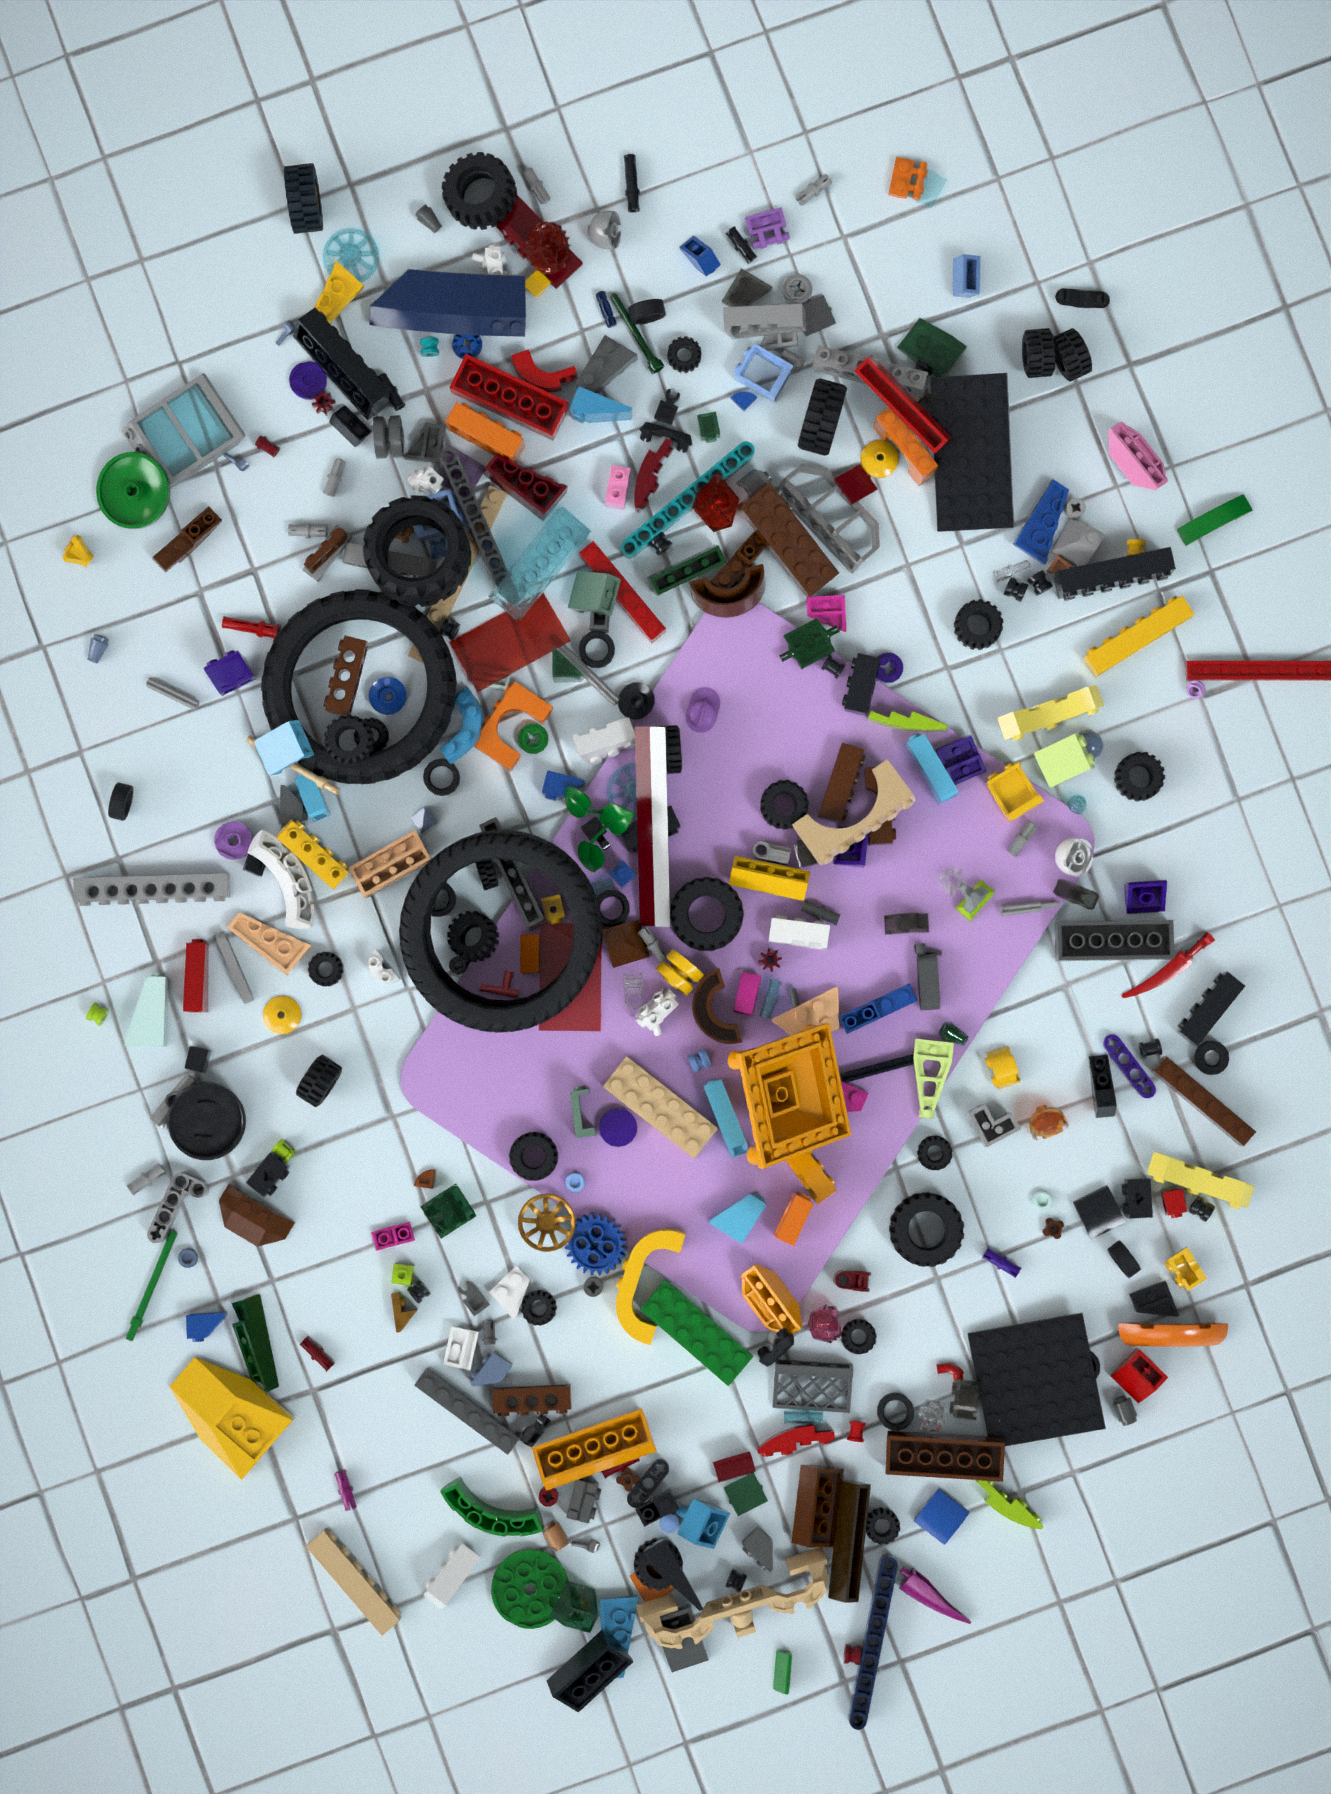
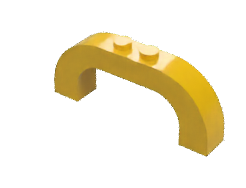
(632, 1323)

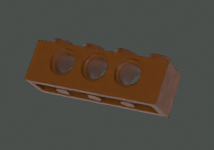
(350, 686)
(501, 1395)

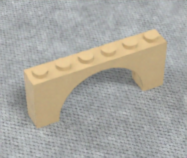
(828, 842)

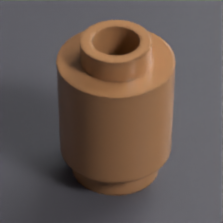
(555, 1535)

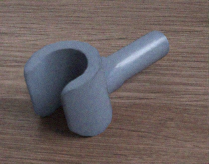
(290, 328)
(242, 465)

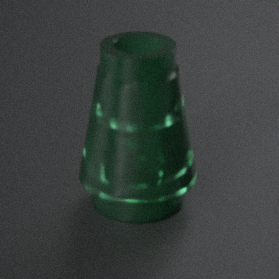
(953, 1034)

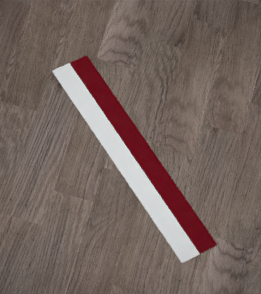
(652, 826)

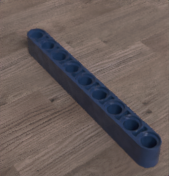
(873, 1651)

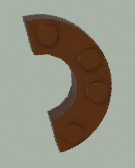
(733, 600)
(703, 1012)

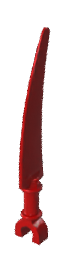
(1172, 968)

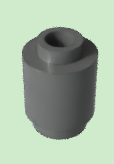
(1125, 1410)

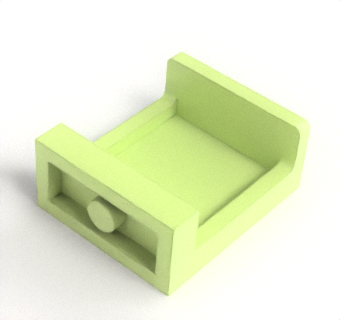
(1065, 759)

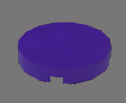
(307, 380)
(618, 1127)

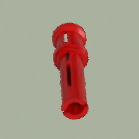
(260, 629)

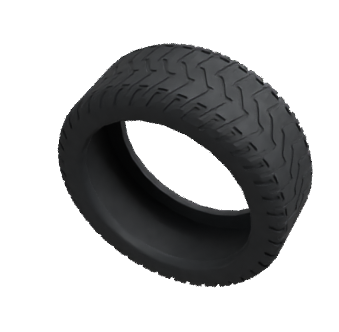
(454, 1000)

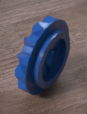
(476, 345)

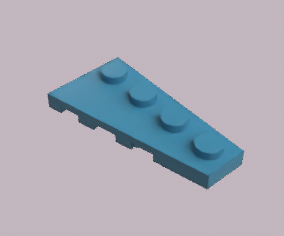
(618, 1619)

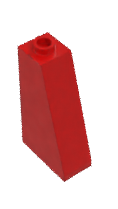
(196, 977)

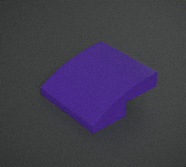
(961, 759)

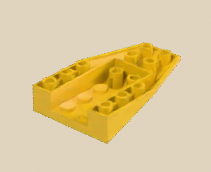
(230, 1413)

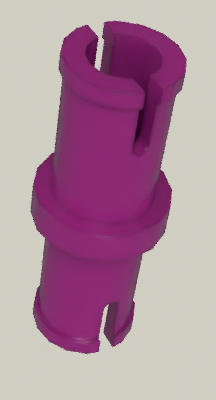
(345, 1490)

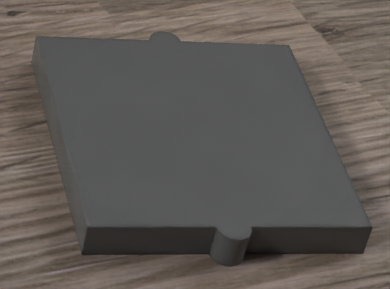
(817, 315)

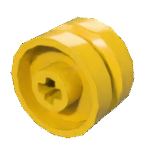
(677, 974)

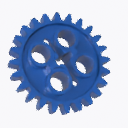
(609, 1234)

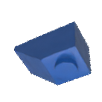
(700, 255)
(556, 783)
(203, 1324)

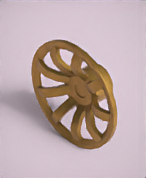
(546, 1222)

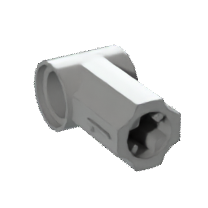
(773, 853)

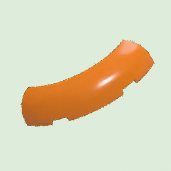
(1173, 1334)

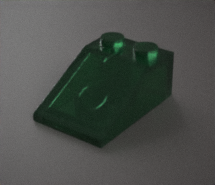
(932, 347)

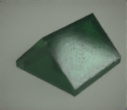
(564, 670)

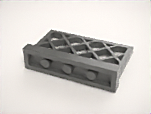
(816, 1369)

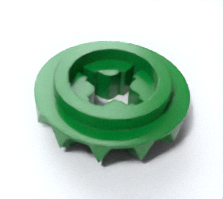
(542, 738)

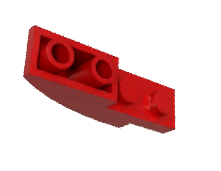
(786, 1440)

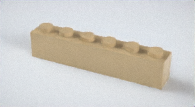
(354, 1582)

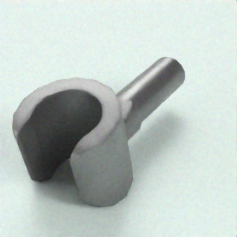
(592, 1547)

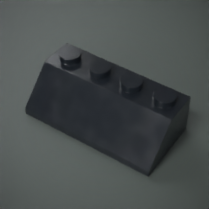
(589, 1671)

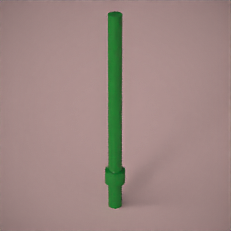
(136, 1320)

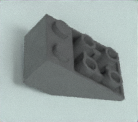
(690, 1653)

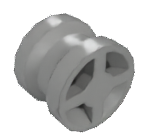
(1072, 512)

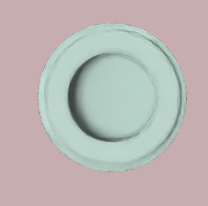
(1042, 1200)

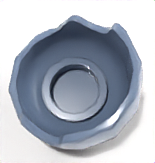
(1094, 742)

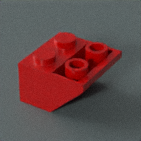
(1139, 1376)

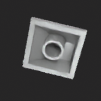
(1077, 543)

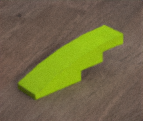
(915, 722)

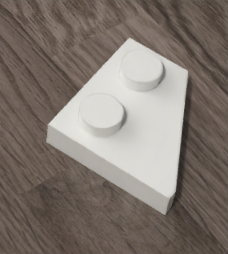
(511, 1291)

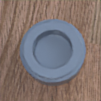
(188, 1258)

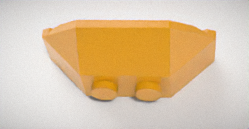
(770, 1299)

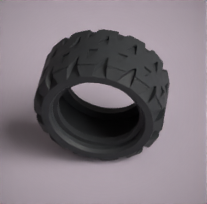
(414, 512)

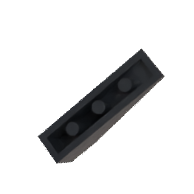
(666, 1564)

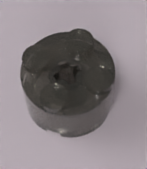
(965, 1399)

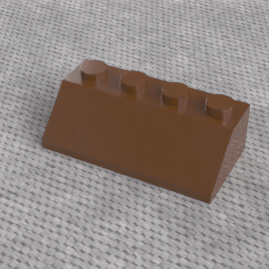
(816, 1506)

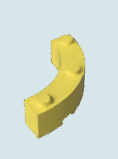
(1051, 713)
(1200, 1180)

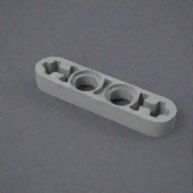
(234, 967)

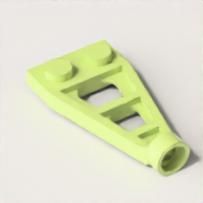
(934, 1051)

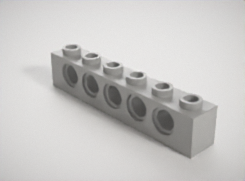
(843, 365)

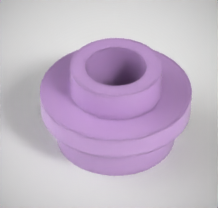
(1195, 693)

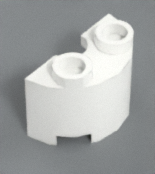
(378, 971)

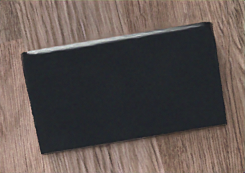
(349, 425)

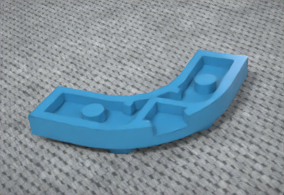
(471, 727)

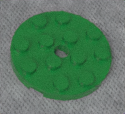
(509, 1585)

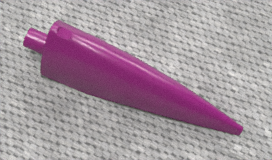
(923, 1591)

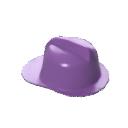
(703, 710)

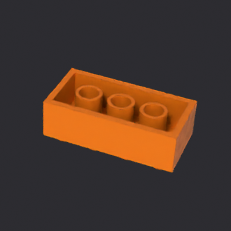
(484, 433)

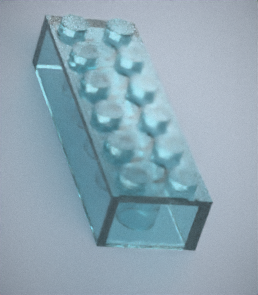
(539, 563)

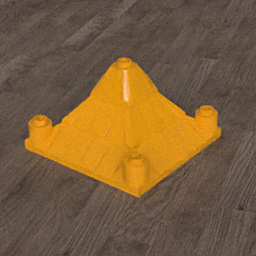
(792, 1095)

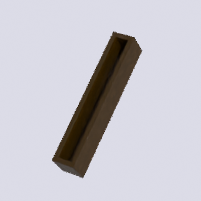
(849, 1541)

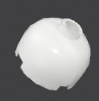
(1074, 856)

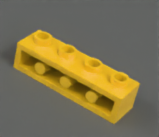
(312, 854)
(769, 878)

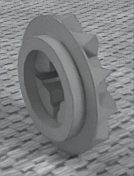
(793, 281)

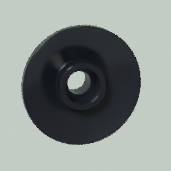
(629, 697)

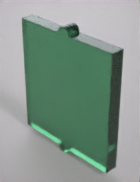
(745, 1494)

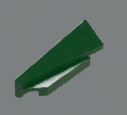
(255, 1341)

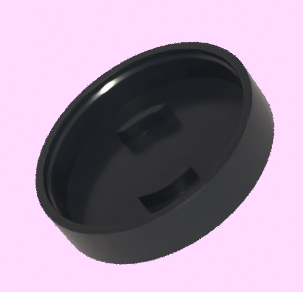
(206, 1120)

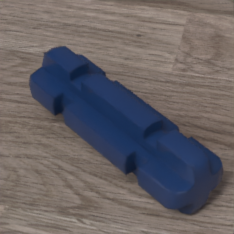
(606, 309)

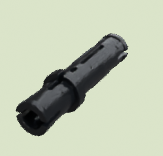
(631, 183)

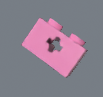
(617, 487)

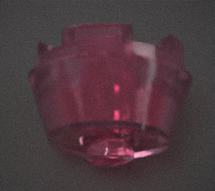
(824, 1324)

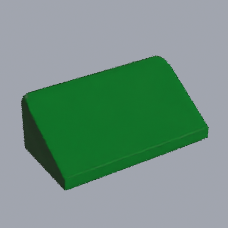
(782, 1671)

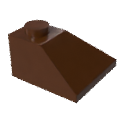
(625, 943)

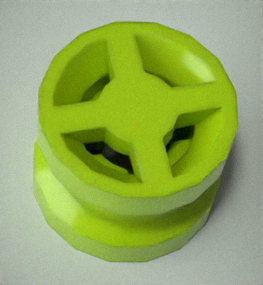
(97, 1014)

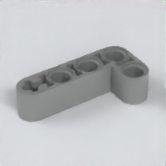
(173, 1209)

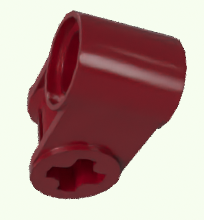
(854, 1280)

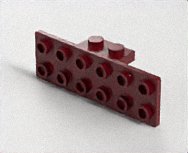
(516, 228)

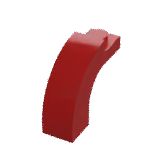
(546, 381)

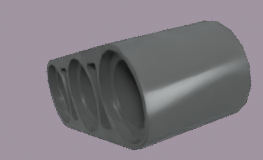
(928, 982)

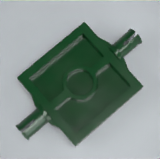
(809, 643)

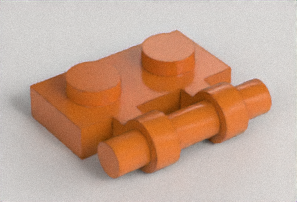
(901, 179)

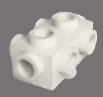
(492, 260)
(425, 479)
(656, 1010)

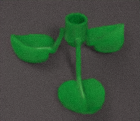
(612, 817)

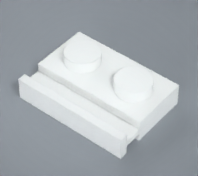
(460, 1348)

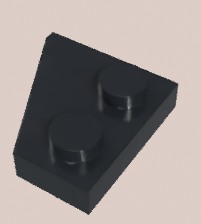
(1154, 1300)

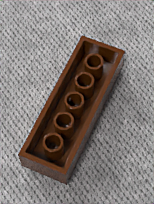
(787, 539)
(945, 1456)

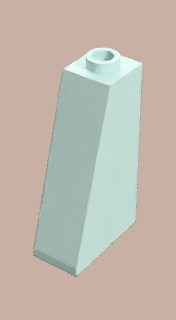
(151, 1014)

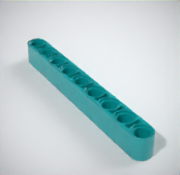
(678, 503)

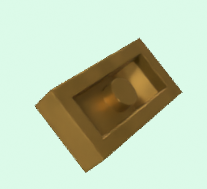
(401, 1317)

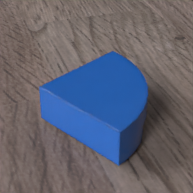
(743, 399)

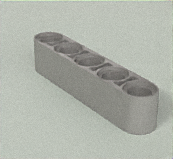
(400, 563)

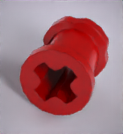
(856, 1431)

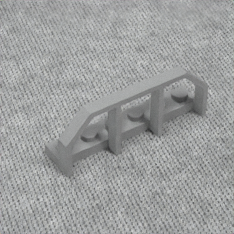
(820, 526)

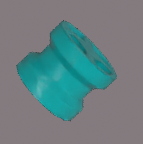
(429, 347)

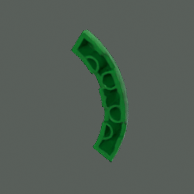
(489, 1518)

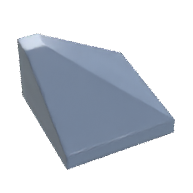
(423, 819)

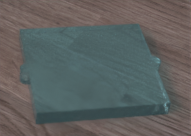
(932, 186)

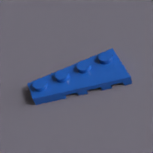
(1041, 525)

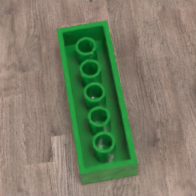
(696, 1332)

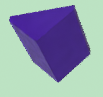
(855, 855)
(1145, 896)

